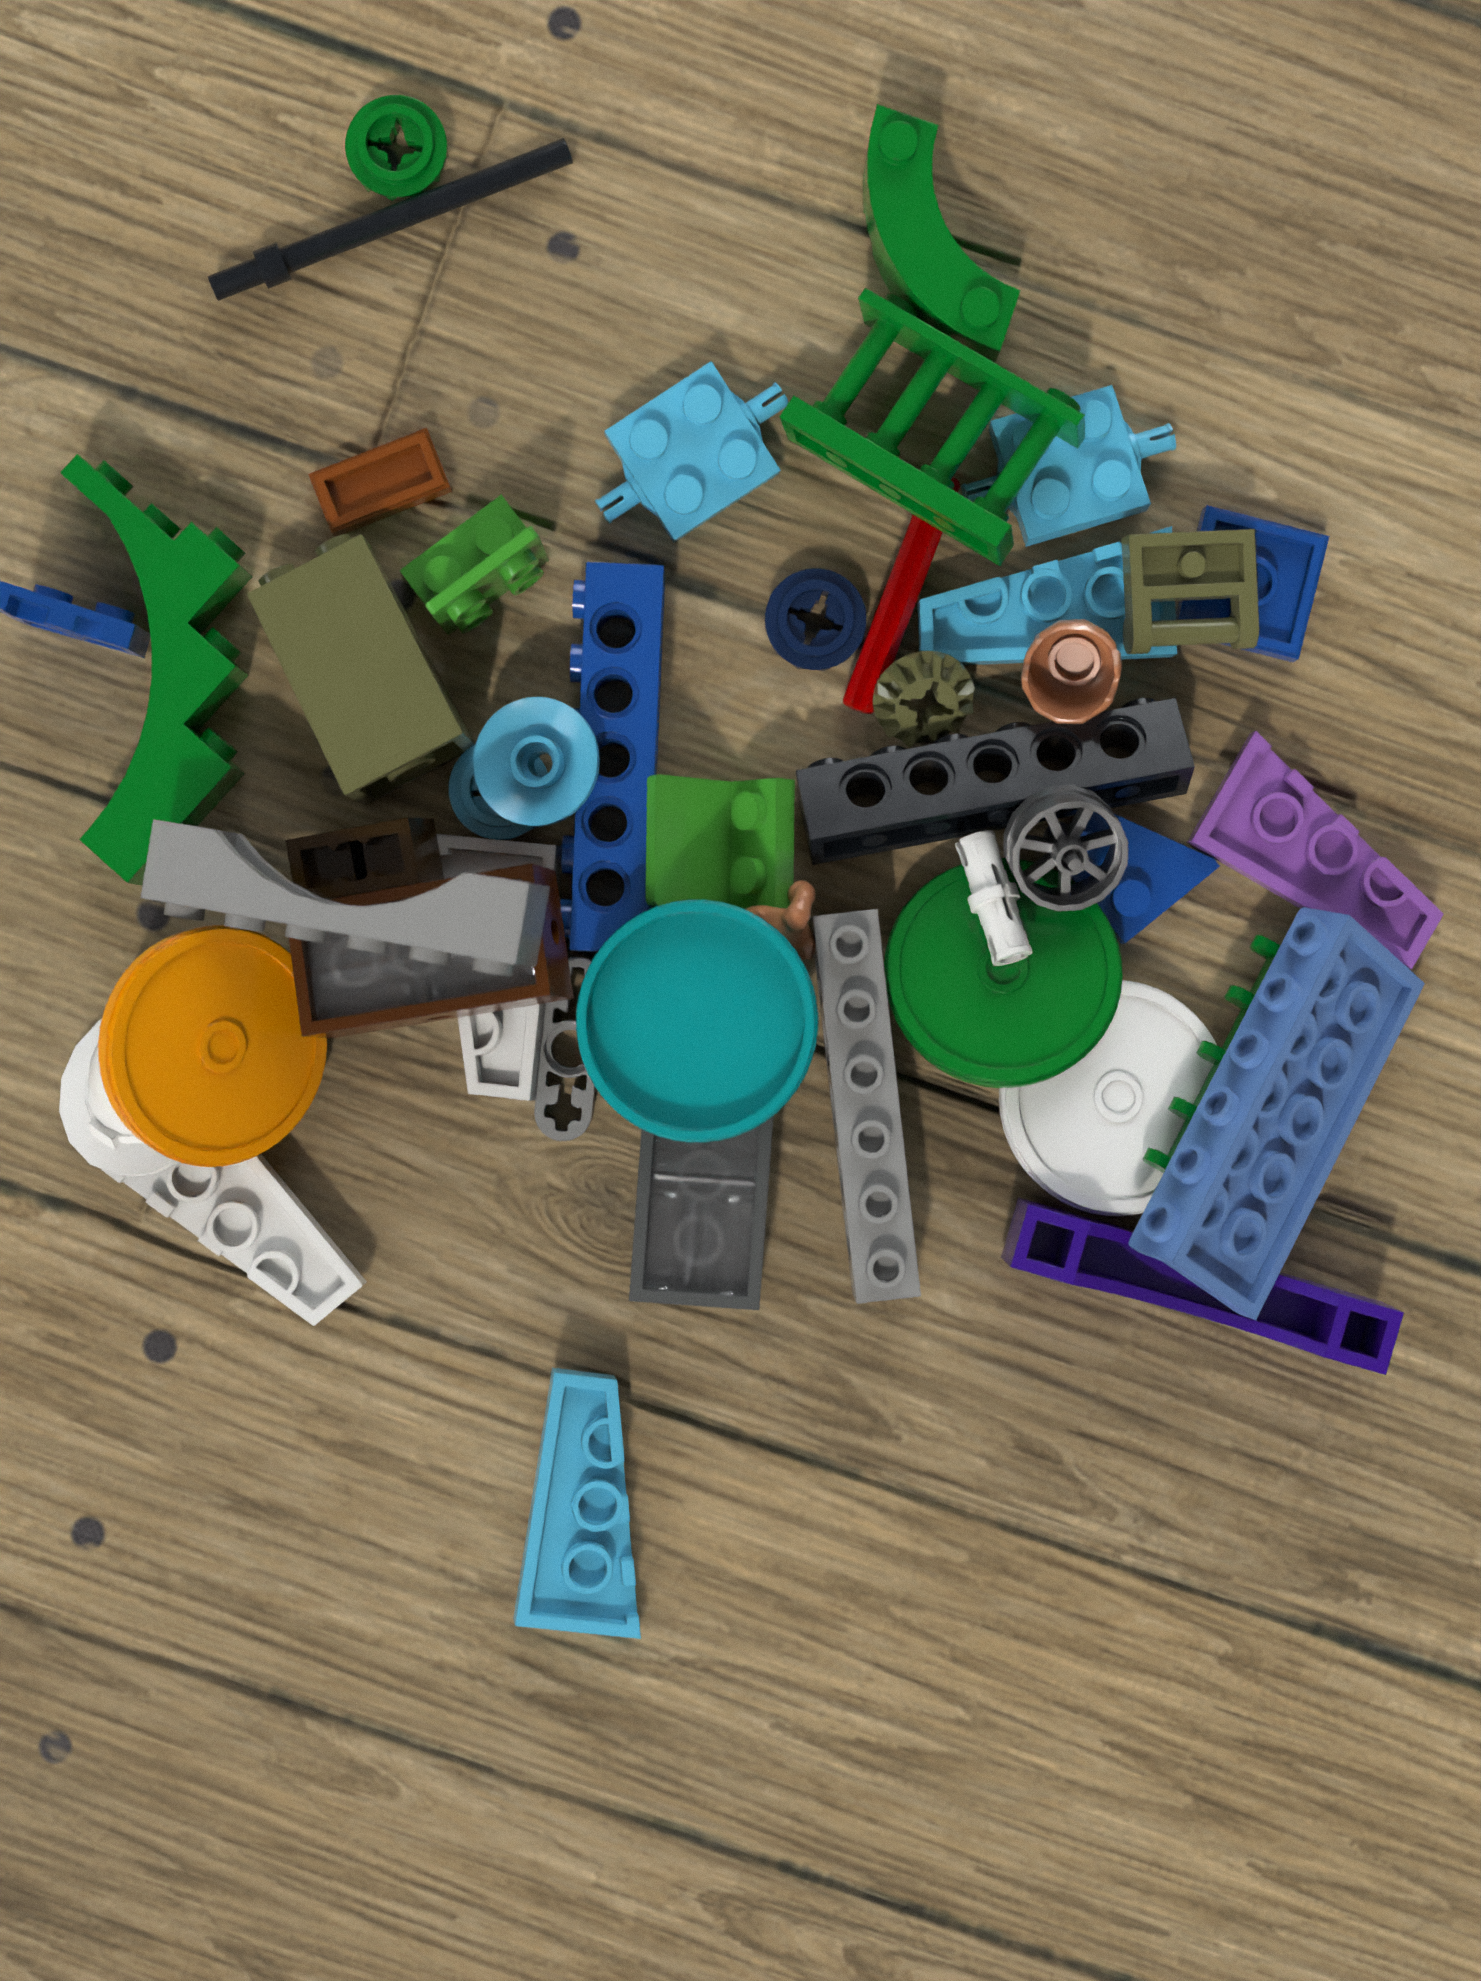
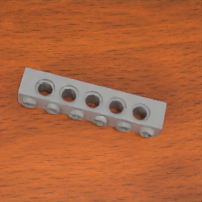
(865, 1106)

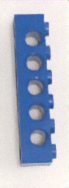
(638, 596)

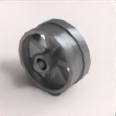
(1066, 848)

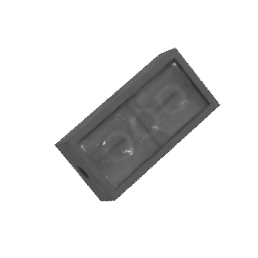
(701, 1220)

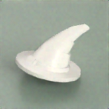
(92, 1122)

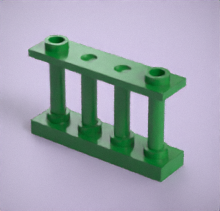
(929, 490)

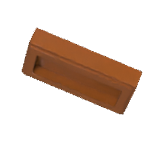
(380, 482)

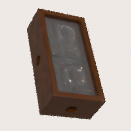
(365, 991)

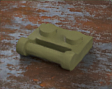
(1190, 568)

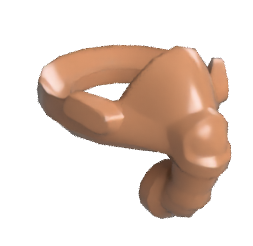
(793, 920)

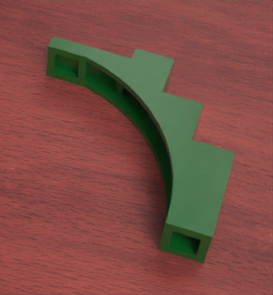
(185, 586)

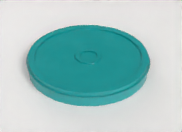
(697, 1021)

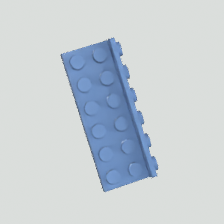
(1278, 1110)

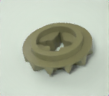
(911, 678)

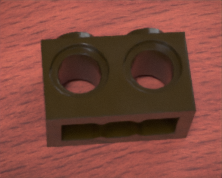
(366, 858)

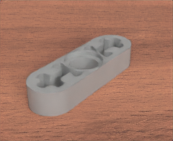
(550, 1094)

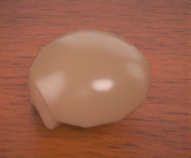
(1071, 671)

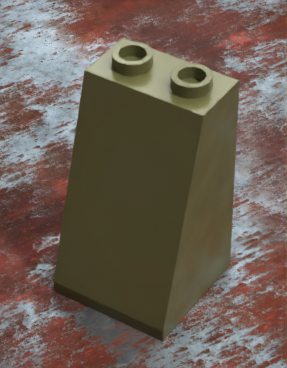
(359, 669)

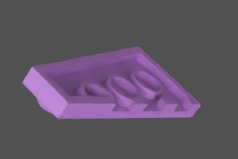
(1297, 847)

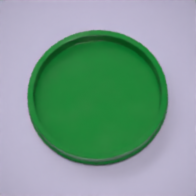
(1007, 1020)

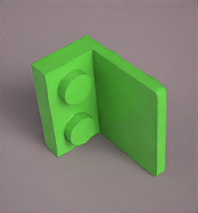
(477, 566)
(719, 840)

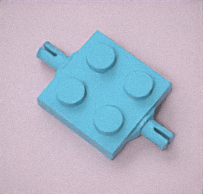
(692, 452)
(1082, 485)

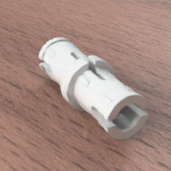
(993, 898)

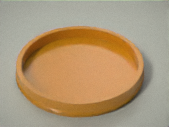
(209, 1047)

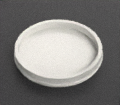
(1096, 1120)

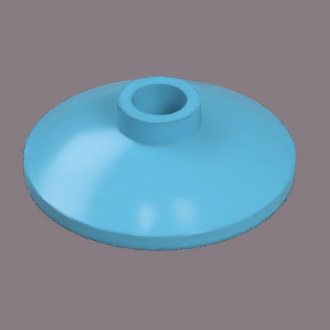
(507, 756)

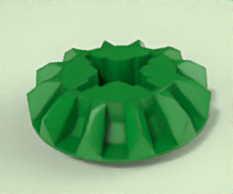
(376, 127)

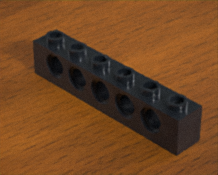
(905, 818)

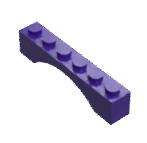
(1295, 1312)

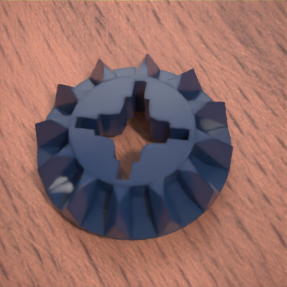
(801, 593)

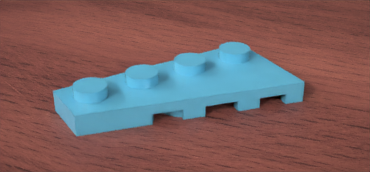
(1003, 615)
(578, 1538)

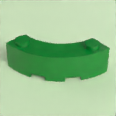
(916, 247)

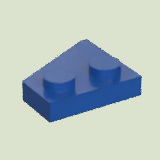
(55, 613)
(1154, 878)

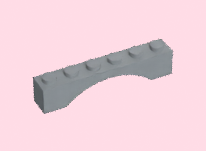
(468, 916)

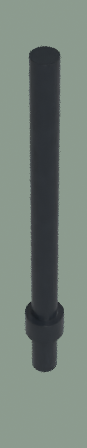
(274, 264)

